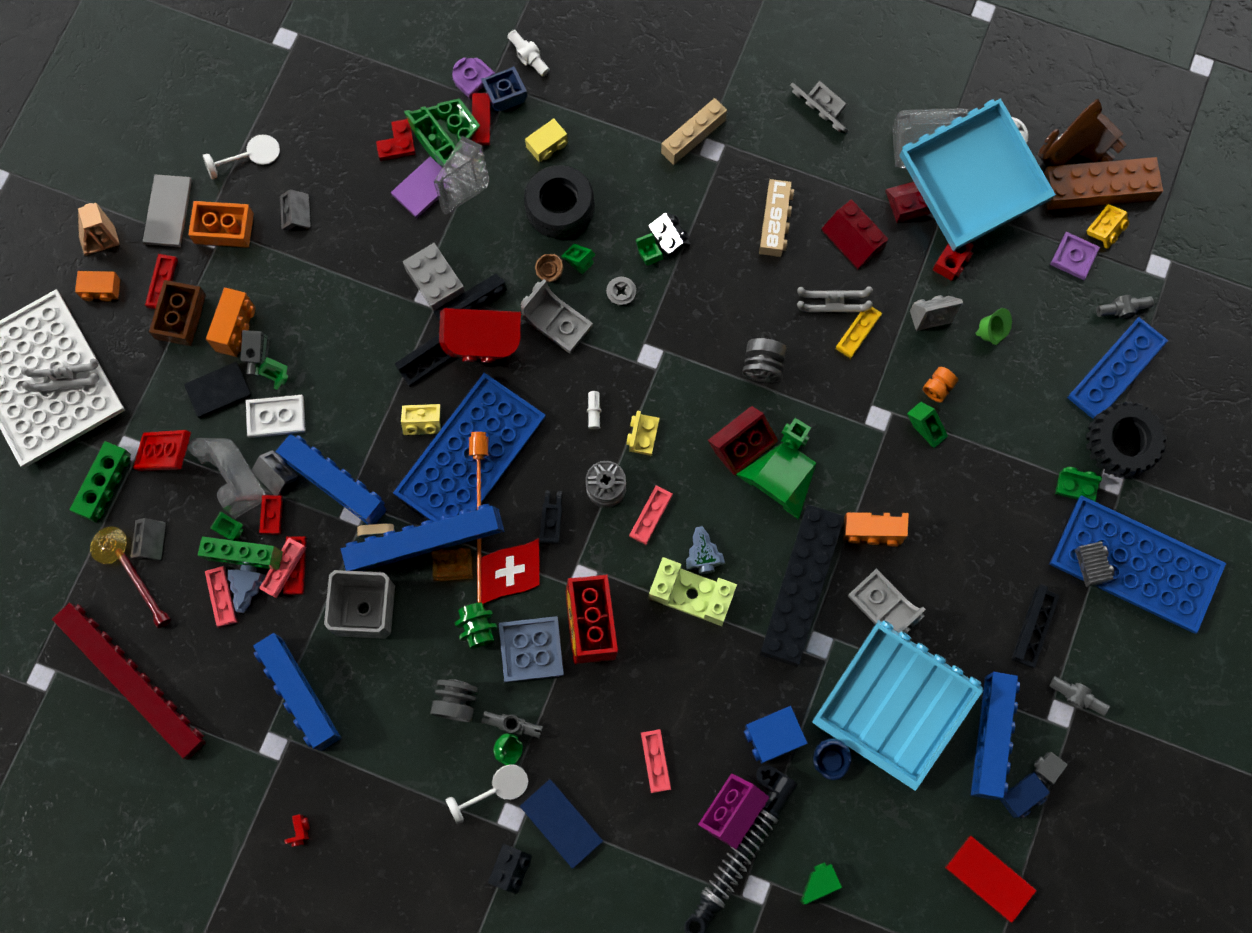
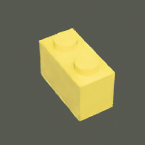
(546, 140)

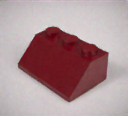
(907, 202)
(855, 234)
(743, 440)

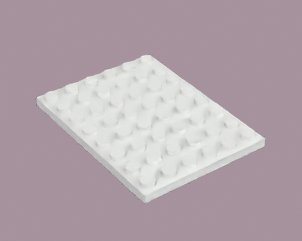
(42, 422)

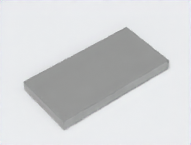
(167, 210)

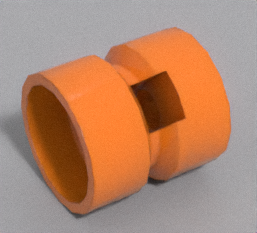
(941, 382)

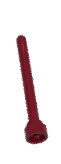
(160, 618)

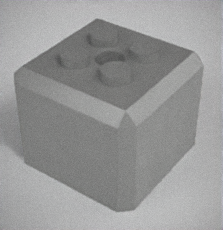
(350, 590)

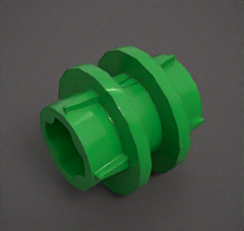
(476, 625)

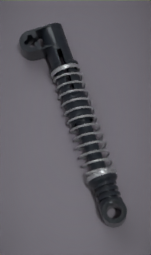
(711, 900)

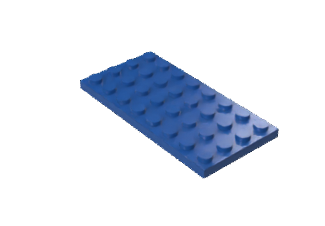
(446, 475)
(1147, 565)

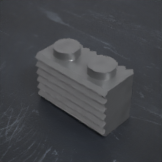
(1094, 564)

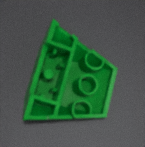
(442, 127)
(782, 476)

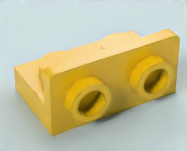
(1109, 225)

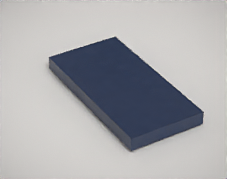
(561, 823)

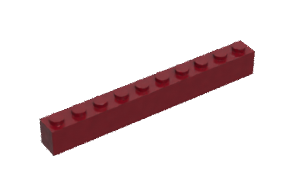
(129, 680)

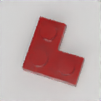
(400, 145)

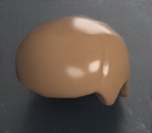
(549, 267)

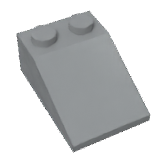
(935, 312)

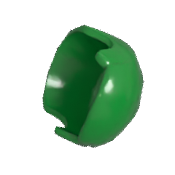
(507, 749)

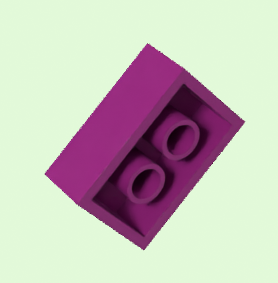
(733, 811)

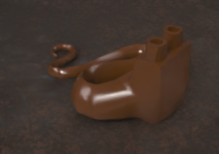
(1087, 136)

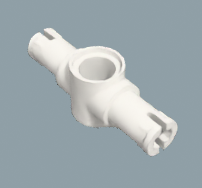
(528, 53)

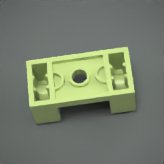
(673, 583)

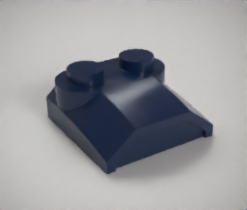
(505, 89)

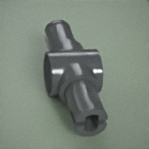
(1124, 306)
(1079, 696)
(522, 727)

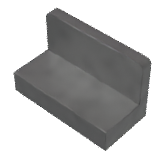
(294, 210)
(273, 472)
(148, 539)

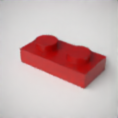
(271, 515)

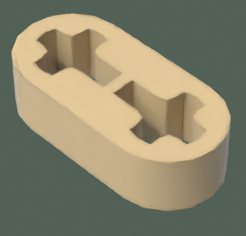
(374, 530)

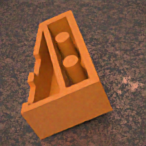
(875, 528)

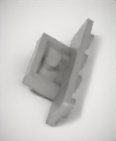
(825, 101)

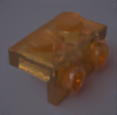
(452, 564)

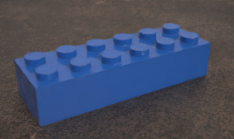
(331, 480)
(297, 692)
(994, 736)

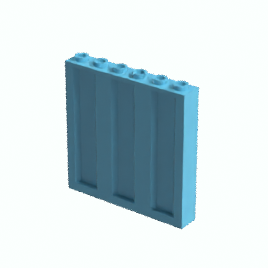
(898, 704)

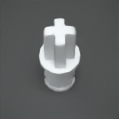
(594, 410)

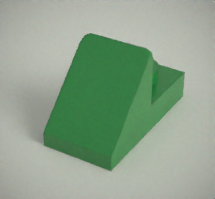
(579, 258)

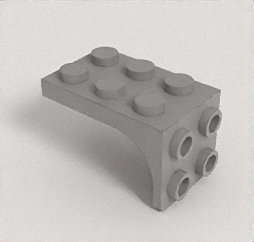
(554, 317)
(884, 602)

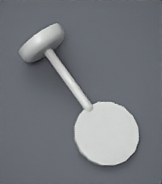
(260, 149)
(507, 783)

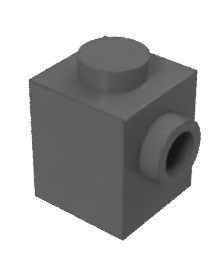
(1049, 768)

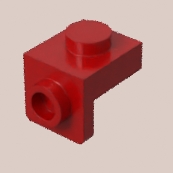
(301, 826)

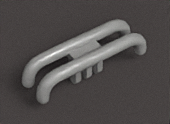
(835, 300)
(61, 377)

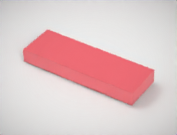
(651, 515)
(276, 579)
(221, 596)
(655, 761)

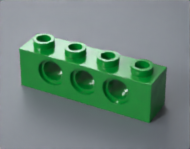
(98, 472)
(240, 553)

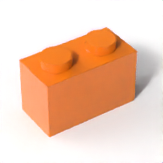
(97, 285)

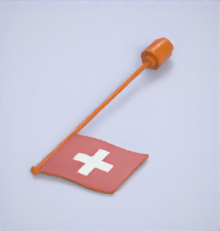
(507, 569)

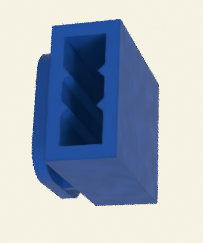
(775, 735)

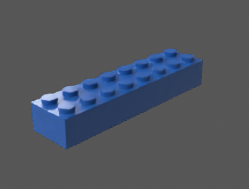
(423, 539)

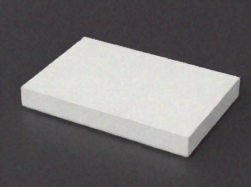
(275, 416)

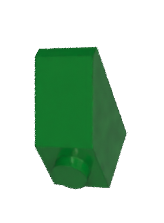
(927, 423)
(820, 883)

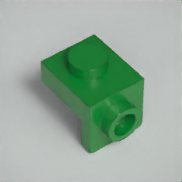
(648, 249)
(274, 371)
(227, 527)

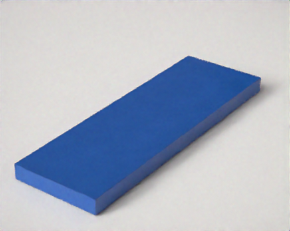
(1118, 368)

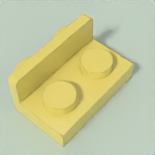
(421, 419)
(643, 434)

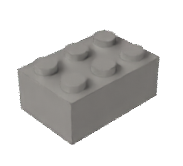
(433, 276)

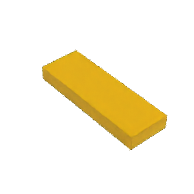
(858, 332)

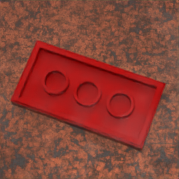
(162, 450)
(990, 879)

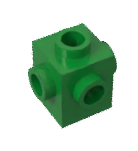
(795, 434)

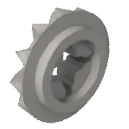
(620, 283)

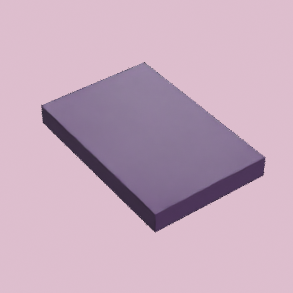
(418, 189)

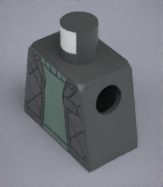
(253, 344)

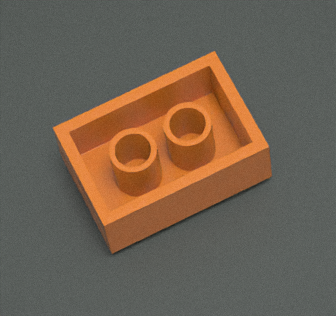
(221, 224)
(229, 322)

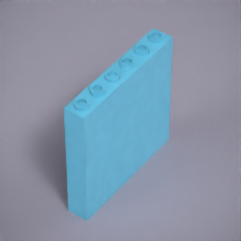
(976, 174)

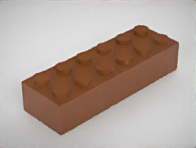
(1104, 183)

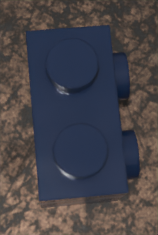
(1024, 796)

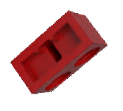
(954, 258)

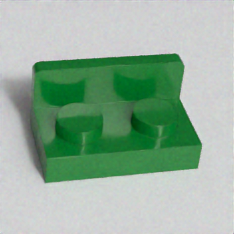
(1076, 483)

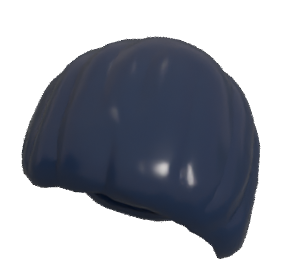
(832, 759)

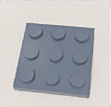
(531, 649)

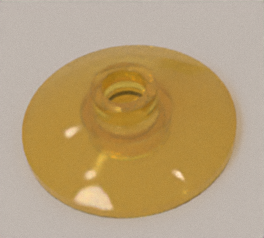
(113, 548)

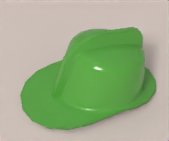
(996, 326)

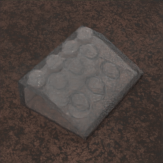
(462, 175)

